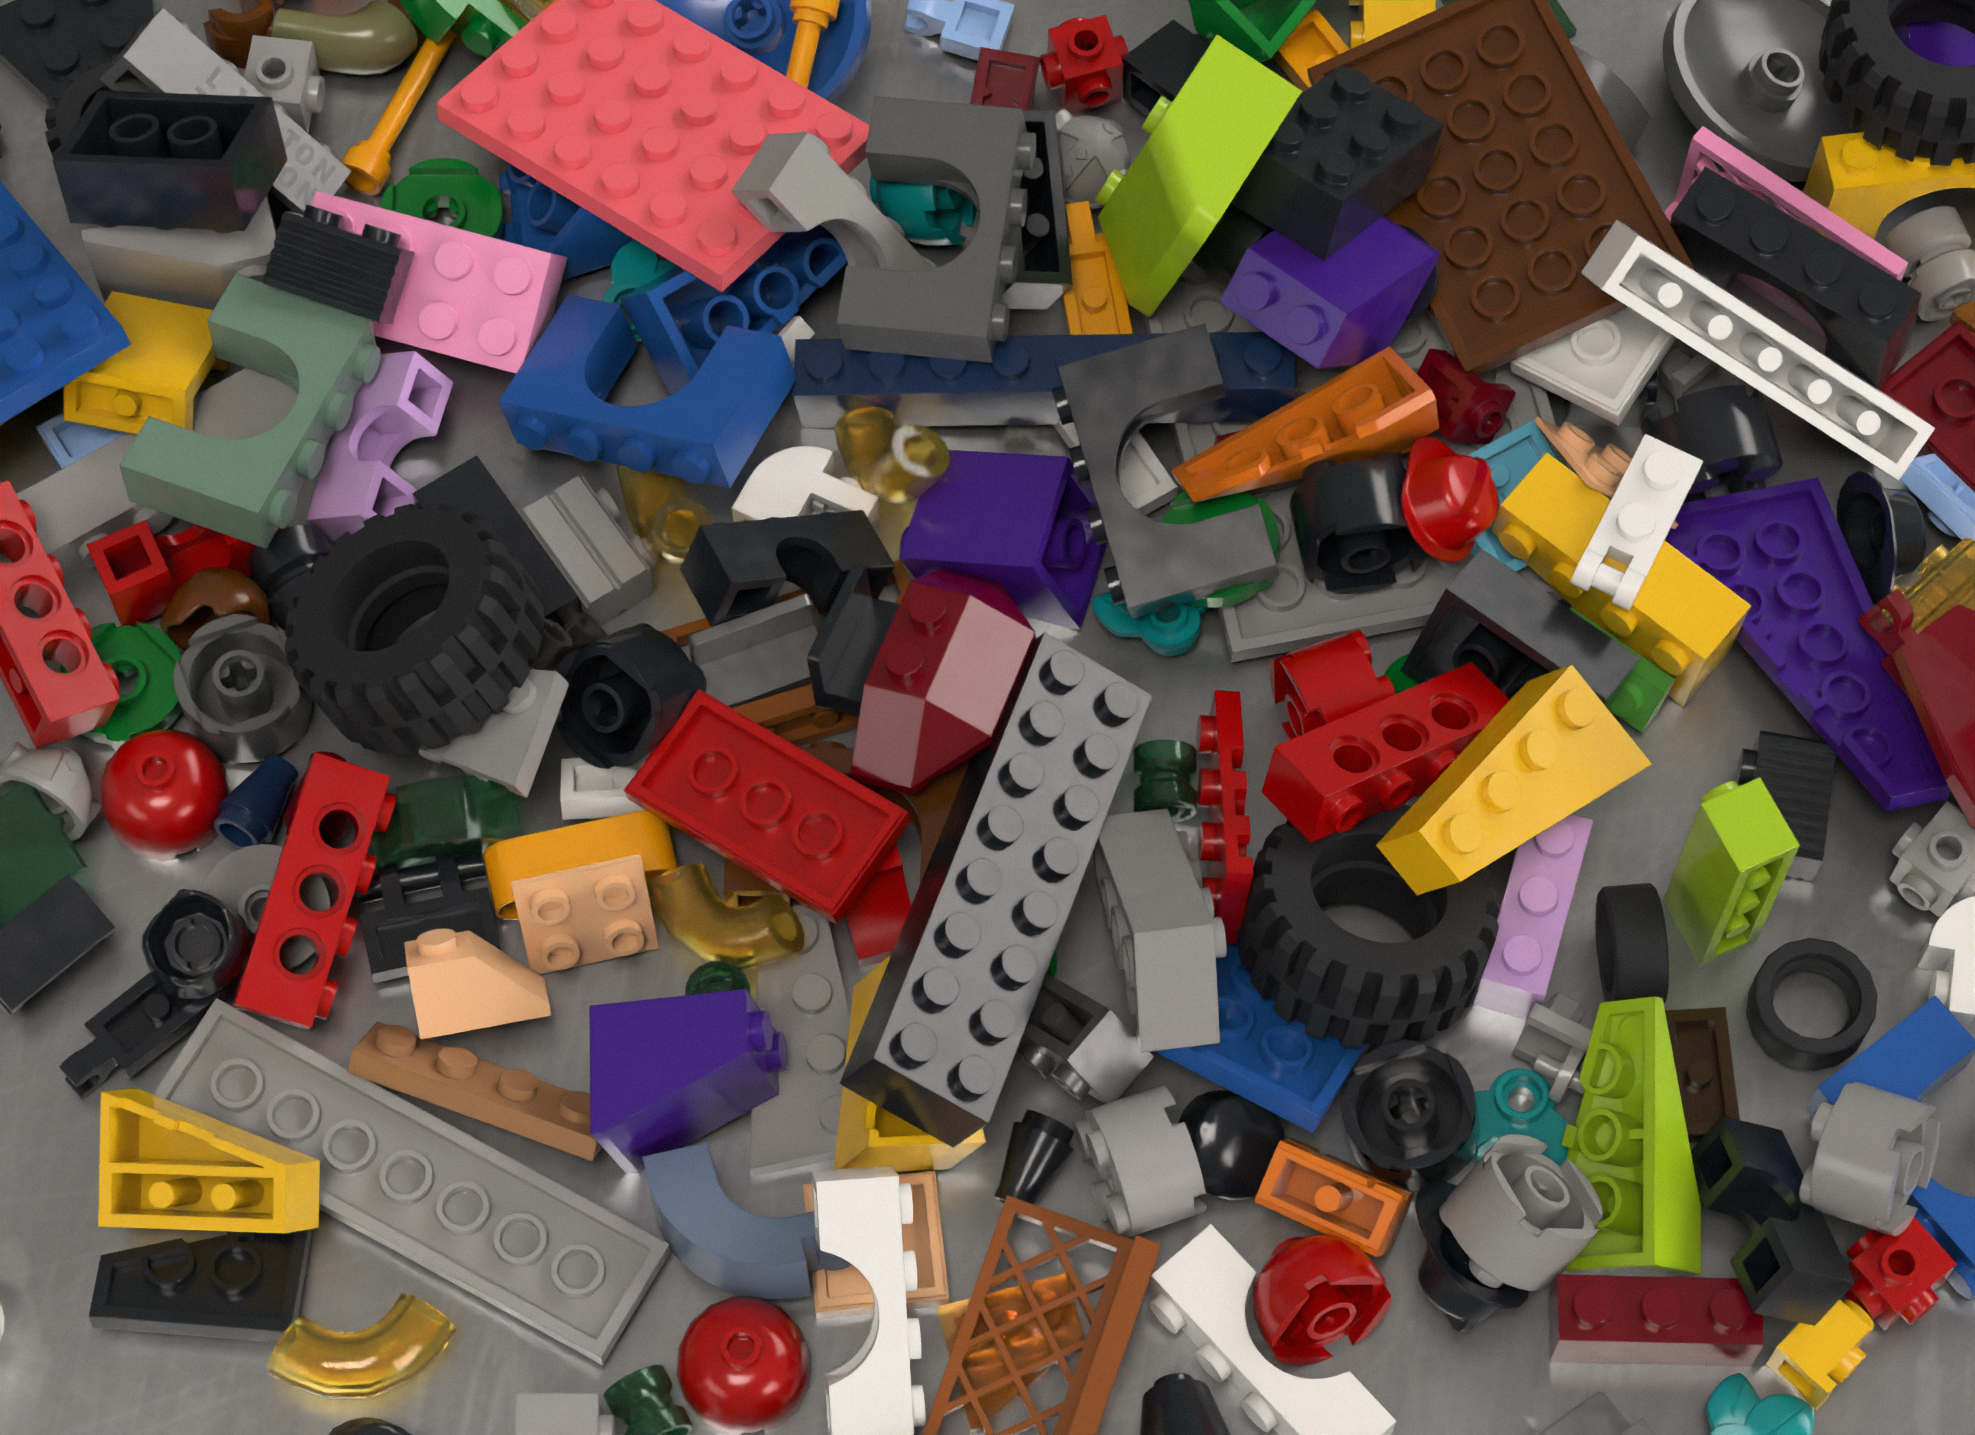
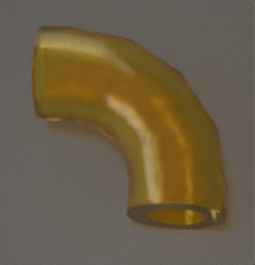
(890, 461)
(661, 513)
(721, 931)
(364, 1360)

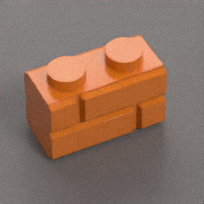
(1334, 1196)

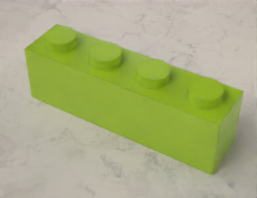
(1730, 869)

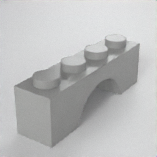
(799, 186)

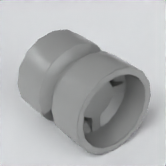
(1937, 260)

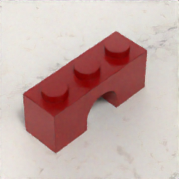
(147, 568)

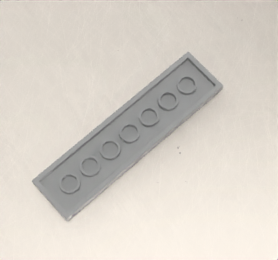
(425, 1183)

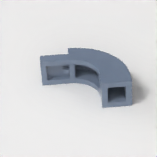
(723, 1241)

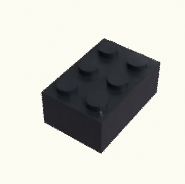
(170, 160)
(1339, 162)
(1514, 634)

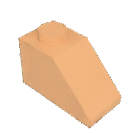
(469, 984)

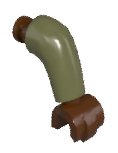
(350, 43)

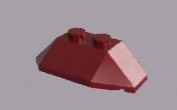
(939, 680)

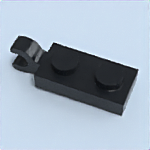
(134, 1033)

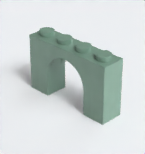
(254, 482)

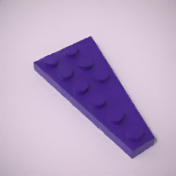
(1805, 593)

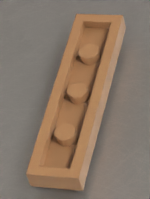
(476, 1088)

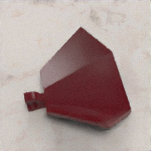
(1939, 680)

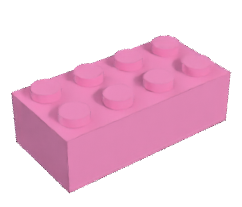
(463, 288)

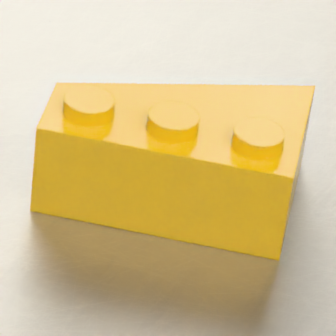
(873, 1135)
(197, 1173)

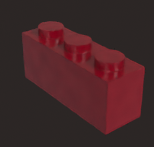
(1652, 1321)

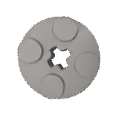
(1871, 1157)
(1142, 1162)
(1522, 1214)

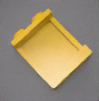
(151, 376)

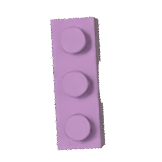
(387, 413)
(1533, 918)

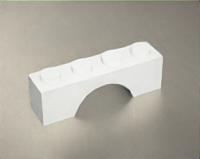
(861, 1221)
(1206, 1297)

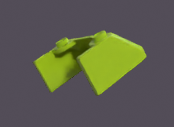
(1189, 169)

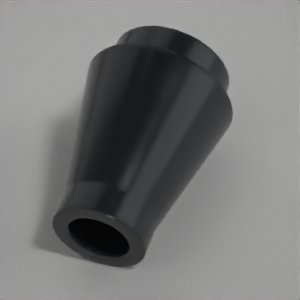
(1033, 1156)

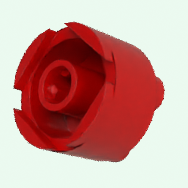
(1326, 682)

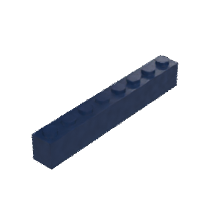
(1019, 383)

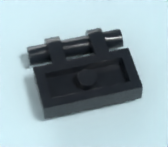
(401, 922)

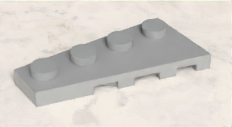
(512, 741)
(812, 1011)

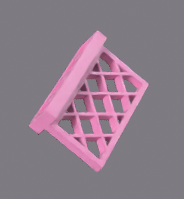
(1757, 180)

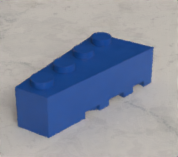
(685, 316)

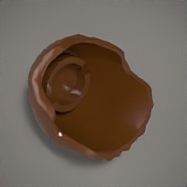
(210, 596)

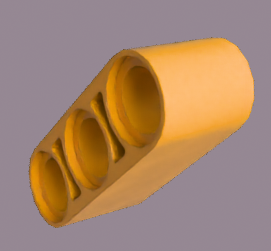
(576, 847)

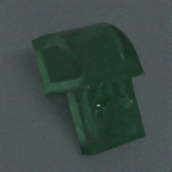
(446, 818)

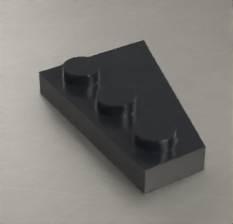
(207, 1288)

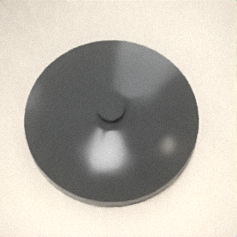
(1754, 77)

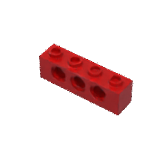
(48, 702)
(1379, 753)
(327, 789)

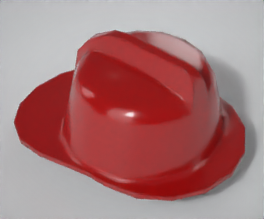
(1447, 499)

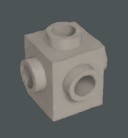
(288, 74)
(1936, 862)

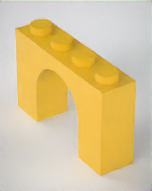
(1870, 182)

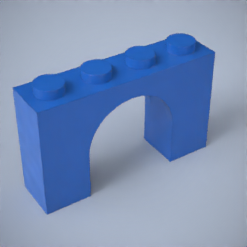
(692, 435)
(1914, 1063)

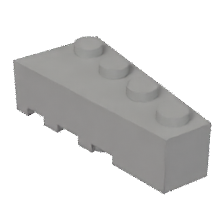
(1160, 929)

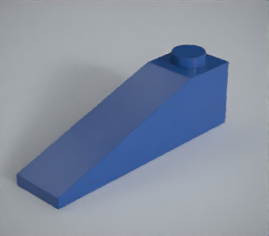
(557, 225)

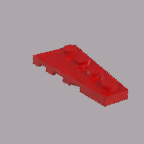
(1224, 793)

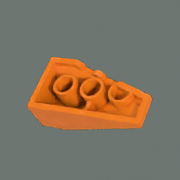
(1349, 418)

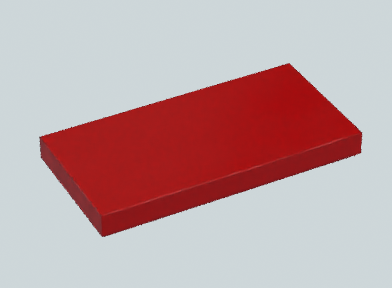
(768, 806)

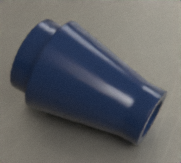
(256, 804)

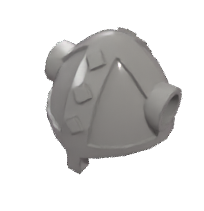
(1089, 154)
(59, 780)

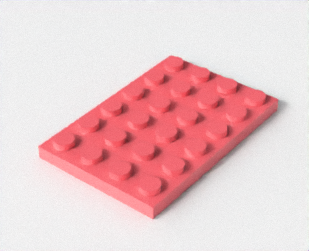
(644, 125)

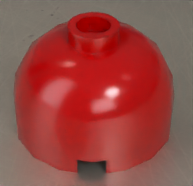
(163, 793)
(1316, 1294)
(743, 1366)

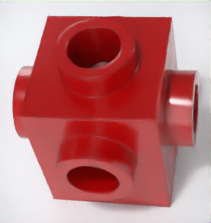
(1084, 64)
(1897, 1274)

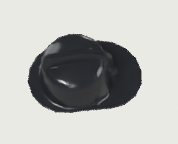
(1881, 531)
(1446, 1271)

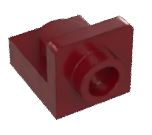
(1465, 403)

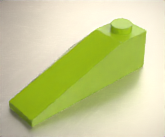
(1635, 1148)

